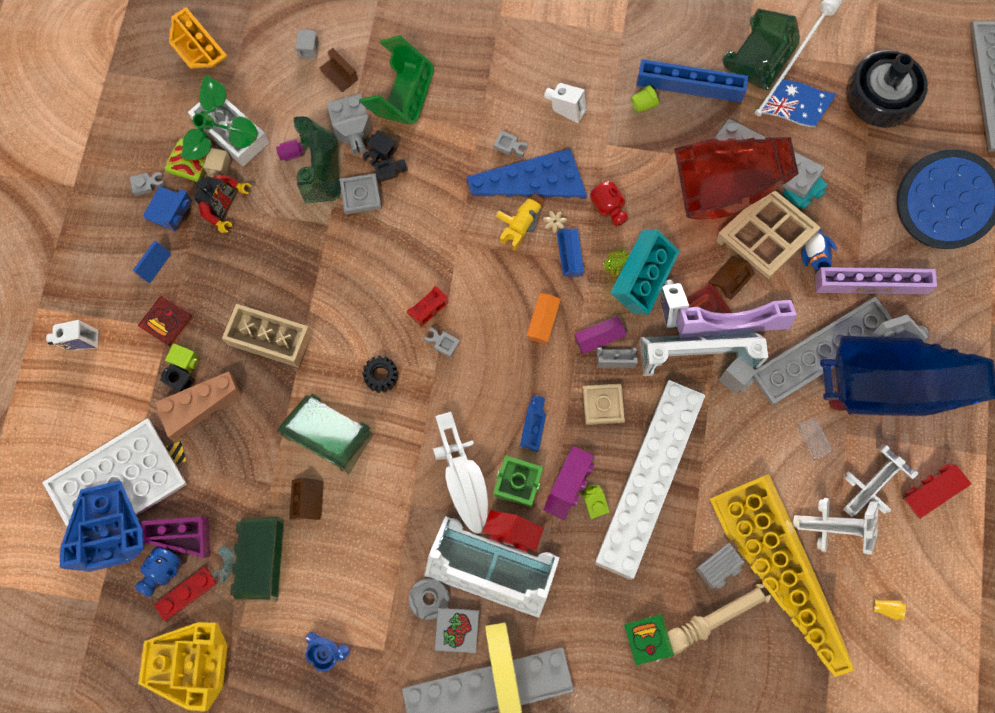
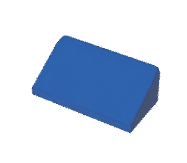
(152, 262)

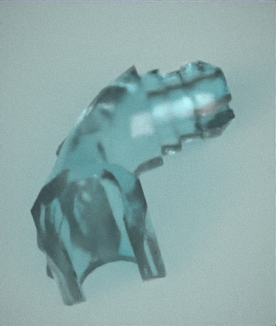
(228, 559)

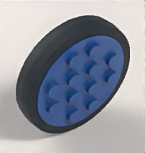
(948, 199)

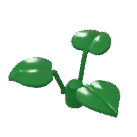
(195, 143)

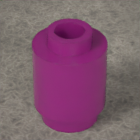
(290, 150)

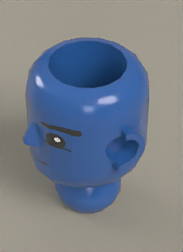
(159, 569)

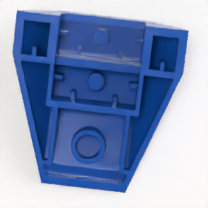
(101, 530)

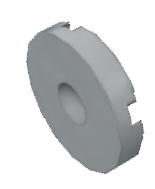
(417, 594)

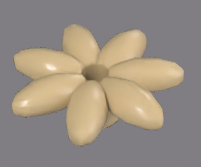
(552, 219)

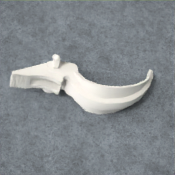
(463, 477)

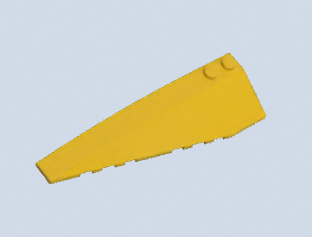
(771, 546)

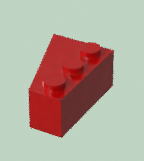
(936, 490)

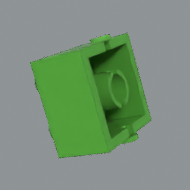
(518, 481)

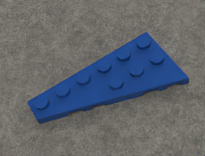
(544, 176)

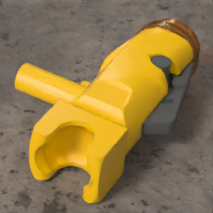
(523, 222)

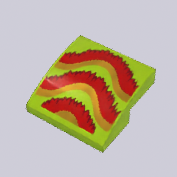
(183, 167)

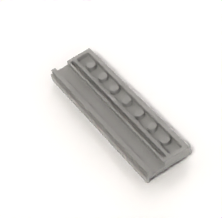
(475, 691)

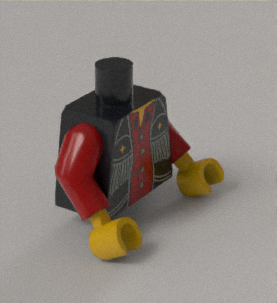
(215, 197)

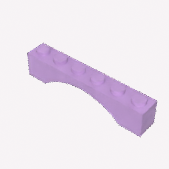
(700, 322)

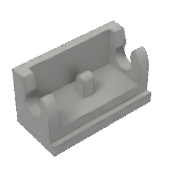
(616, 358)

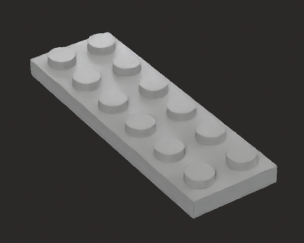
(808, 170)

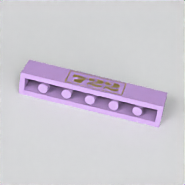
(875, 280)

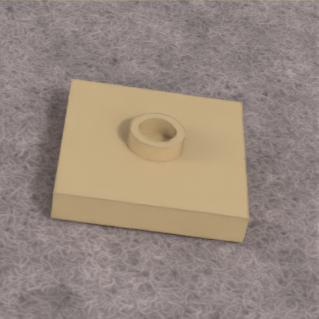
(603, 404)

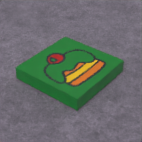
(649, 639)

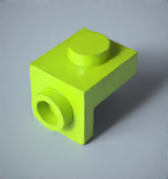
(595, 501)

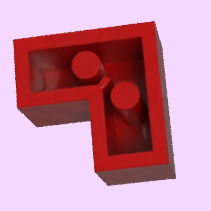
(512, 530)

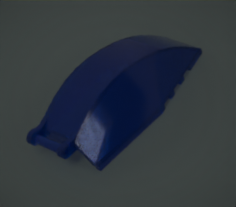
(905, 377)

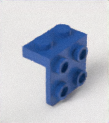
(168, 208)

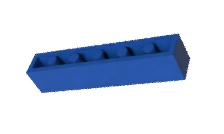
(692, 80)

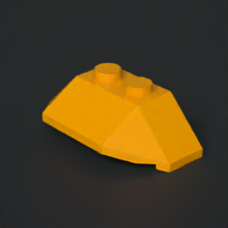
(193, 41)

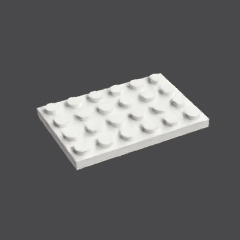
(134, 458)

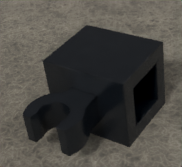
(380, 147)

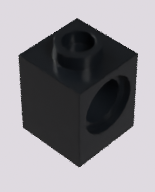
(184, 382)

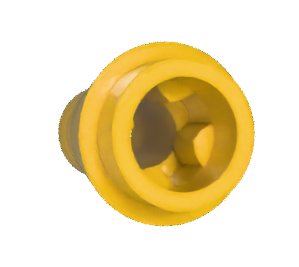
(890, 608)

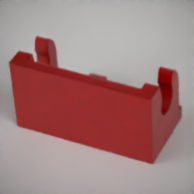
(428, 306)

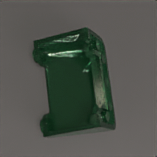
(766, 48)
(321, 179)
(326, 433)

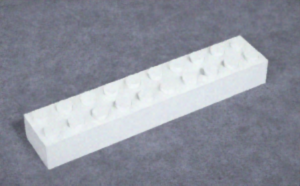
(649, 480)

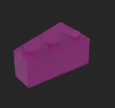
(569, 482)
(179, 534)

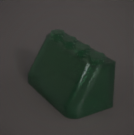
(257, 559)

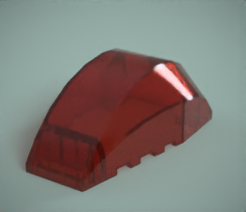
(732, 173)

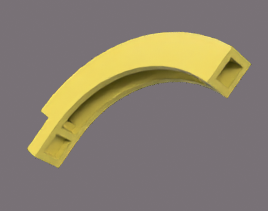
(503, 668)

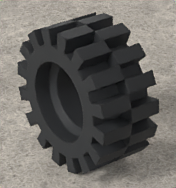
(380, 363)

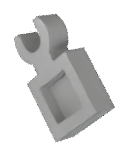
(507, 143)
(143, 183)
(444, 344)

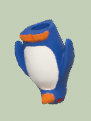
(818, 251)

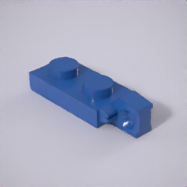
(533, 424)

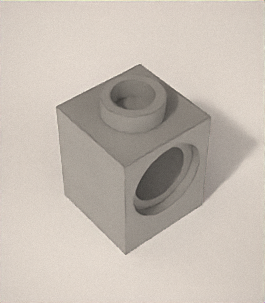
(307, 44)

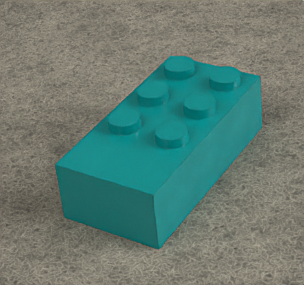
(645, 272)

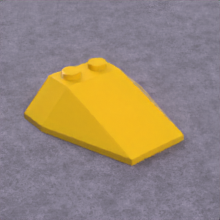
(186, 665)

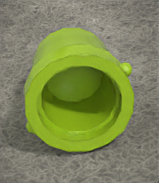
(644, 99)

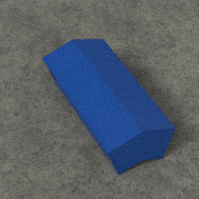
(570, 253)

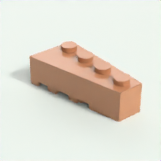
(191, 406)

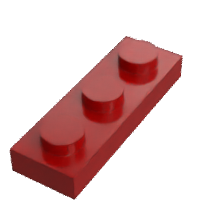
(185, 594)

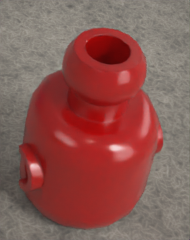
(609, 202)

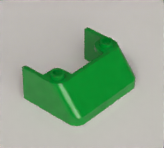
(410, 86)

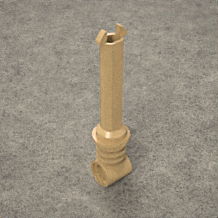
(701, 627)

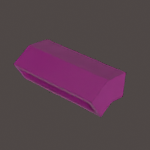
(600, 335)

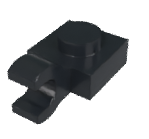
(386, 169)

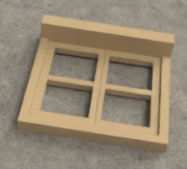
(749, 214)

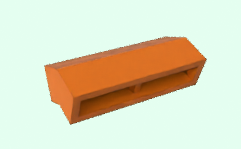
(543, 318)

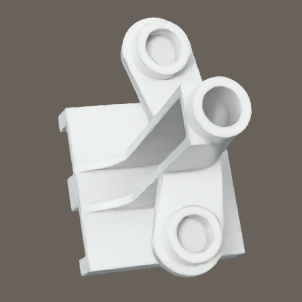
(869, 490)
(865, 527)

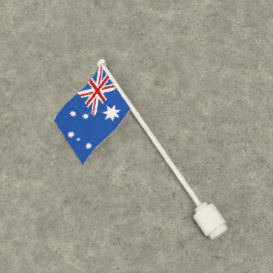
(794, 99)

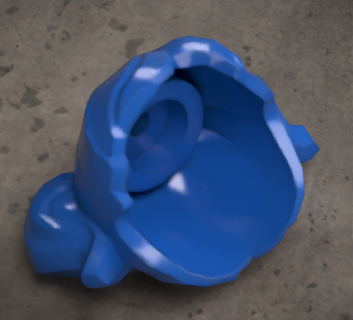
(318, 645)

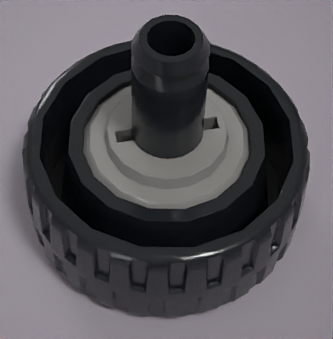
(886, 88)

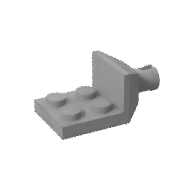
(350, 122)
(901, 328)

